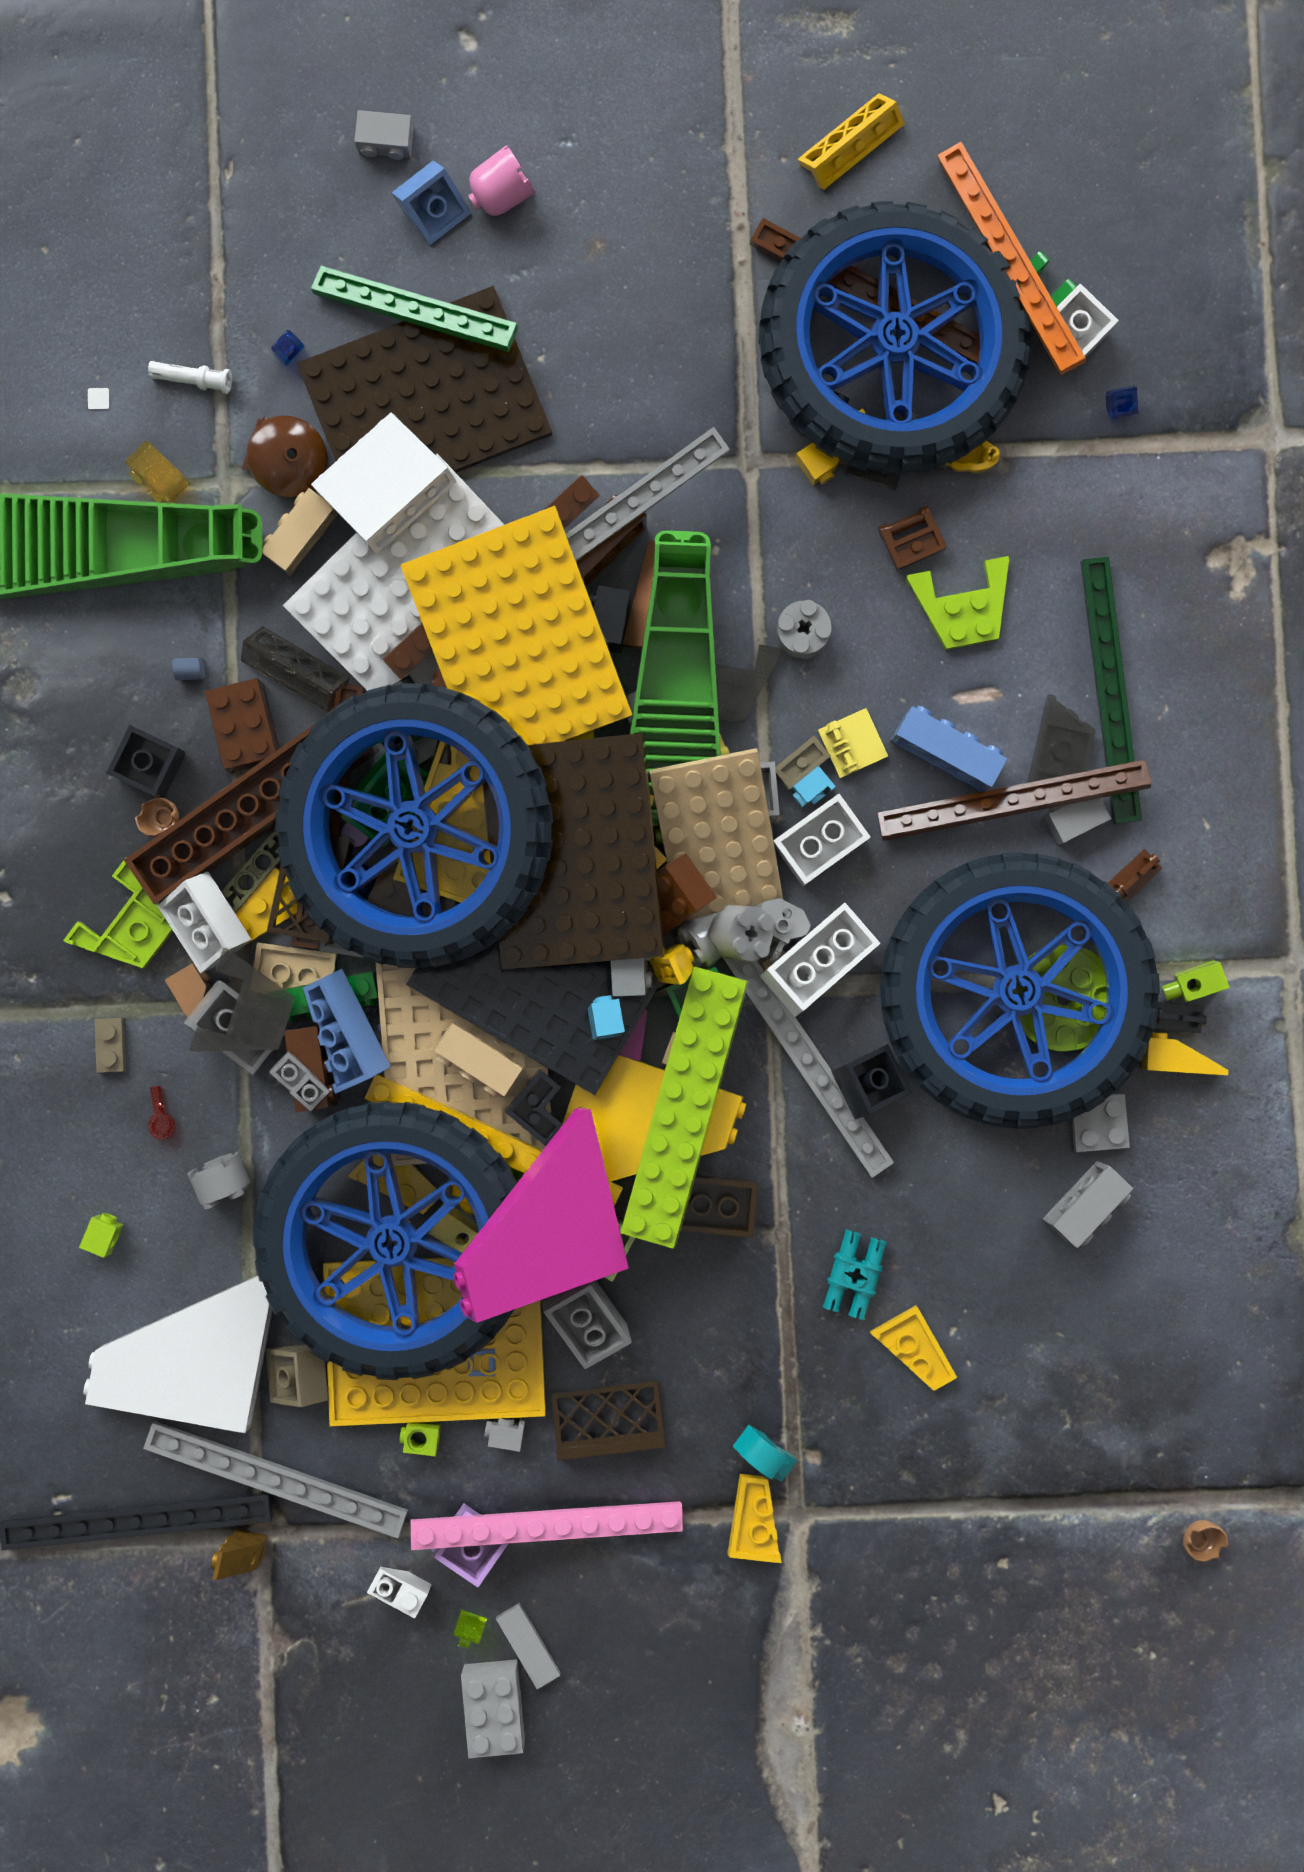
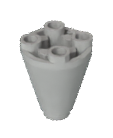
(696, 936)

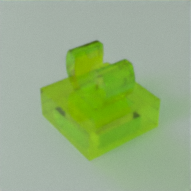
(469, 1628)

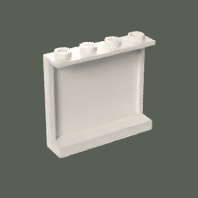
(384, 482)

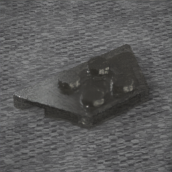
(1061, 744)

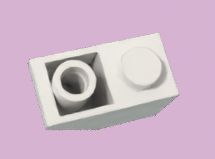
(400, 1590)

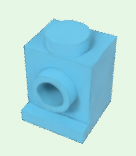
(812, 787)

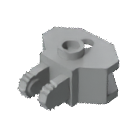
(785, 928)

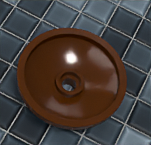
(269, 458)

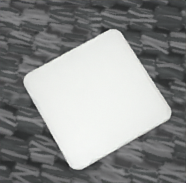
(98, 398)

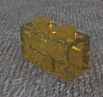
(157, 472)

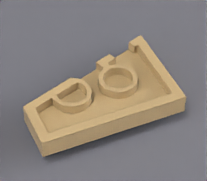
(293, 966)

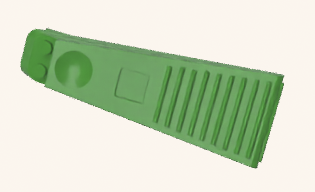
(98, 543)
(677, 663)

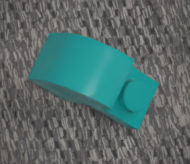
(764, 1454)

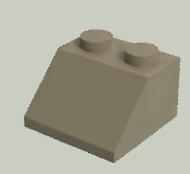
(296, 1376)

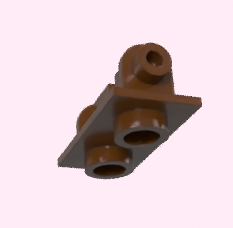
(1135, 874)

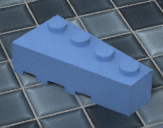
(344, 1031)

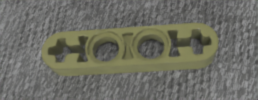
(251, 869)

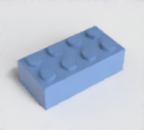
(949, 749)

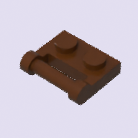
(916, 545)

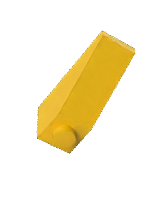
(816, 464)
(674, 966)
(1175, 1056)

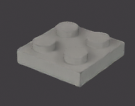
(1102, 1127)

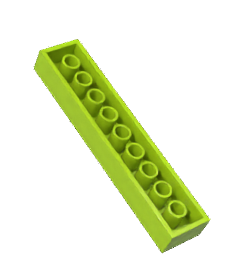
(684, 1107)

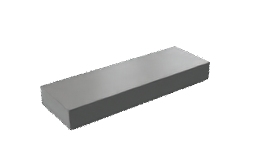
(528, 1645)

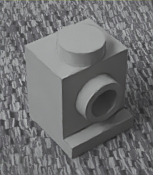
(505, 1433)

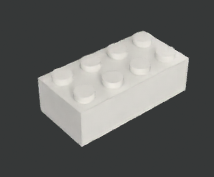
(819, 960)

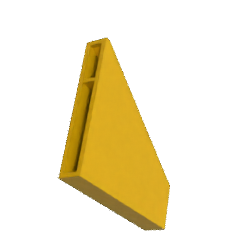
(625, 1111)

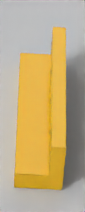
(853, 141)

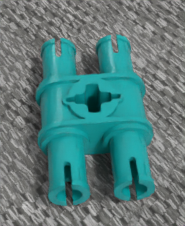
(864, 1286)

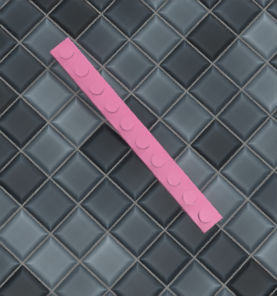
(545, 1525)

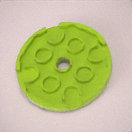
(1082, 975)

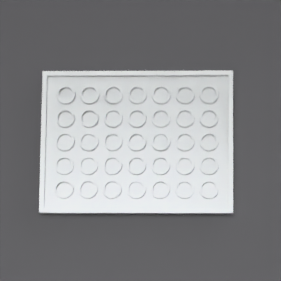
(361, 599)

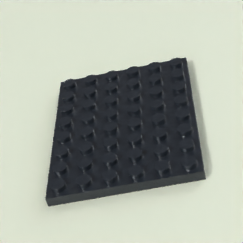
(536, 1009)

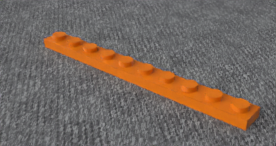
(993, 225)

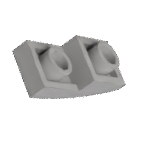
(299, 1081)

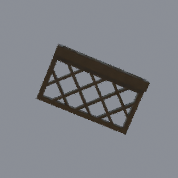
(343, 853)
(611, 1444)

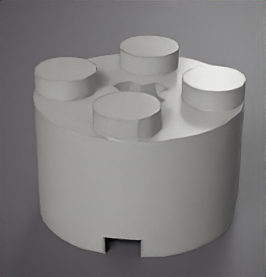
(808, 615)
(742, 932)
(220, 1179)

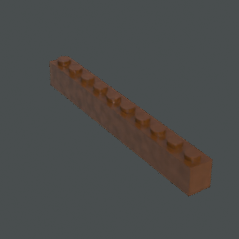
(416, 645)

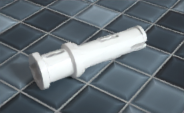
(202, 377)

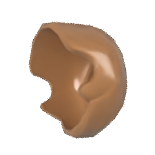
(157, 816)
(1204, 1540)

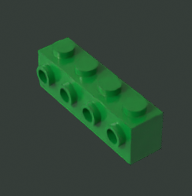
(363, 986)

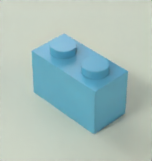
(605, 1018)

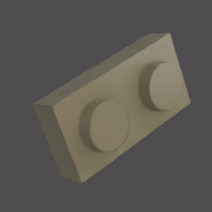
(801, 762)
(110, 1045)

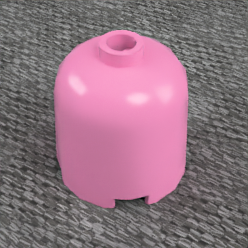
(498, 185)

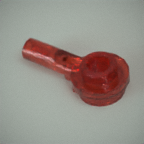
(161, 1124)

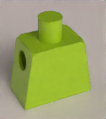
(1208, 978)

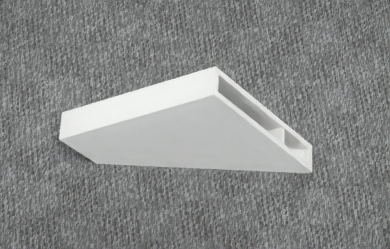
(191, 1364)

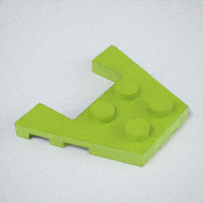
(967, 616)
(133, 934)

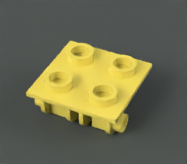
(852, 743)

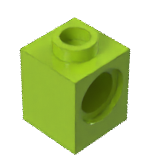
(101, 1235)
(429, 1429)

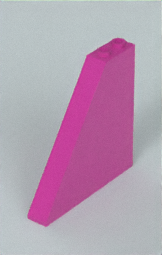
(548, 1231)

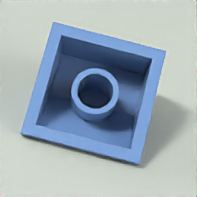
(431, 202)

